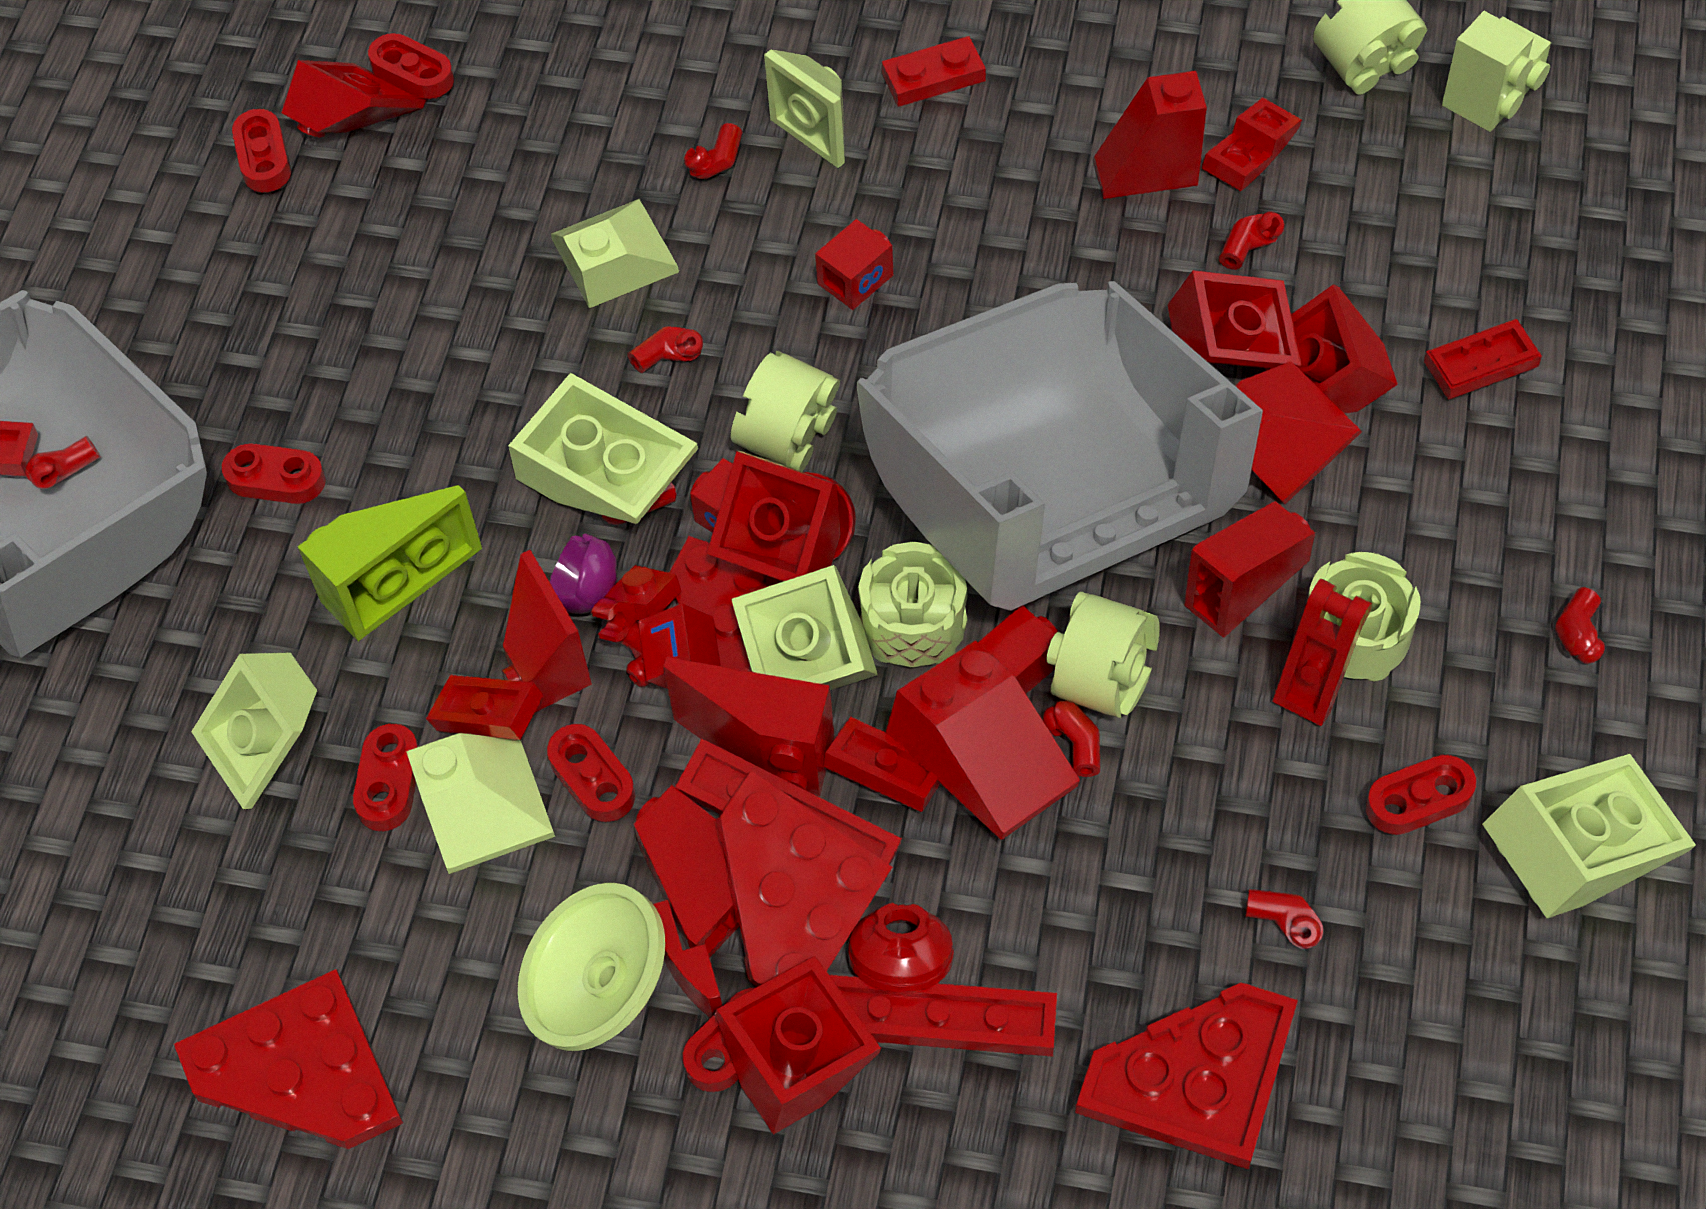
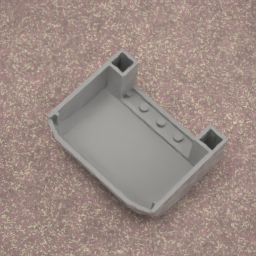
(1055, 438)
(116, 517)

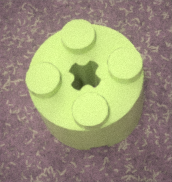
(1370, 40)
(785, 410)
(1393, 614)
(1103, 655)

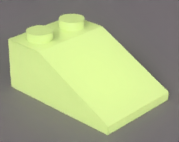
(598, 452)
(1586, 833)

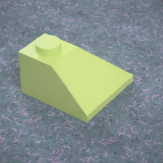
(807, 102)
(614, 253)
(805, 631)
(255, 721)
(479, 798)

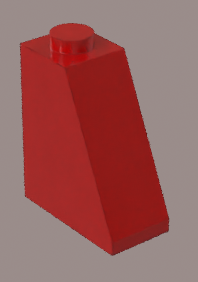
(1155, 139)
(1246, 565)
(688, 867)

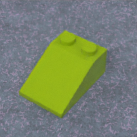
(388, 555)

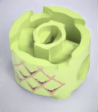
(912, 605)

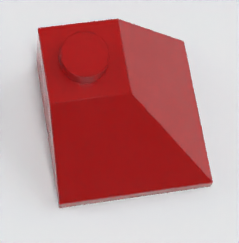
(343, 98)
(1235, 319)
(1341, 351)
(1297, 429)
(776, 519)
(542, 637)
(794, 1043)

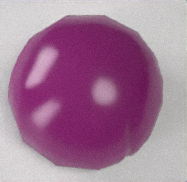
(584, 573)

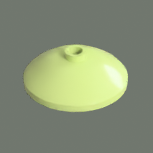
(591, 966)

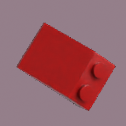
(756, 716)
(982, 739)

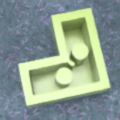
(1494, 69)

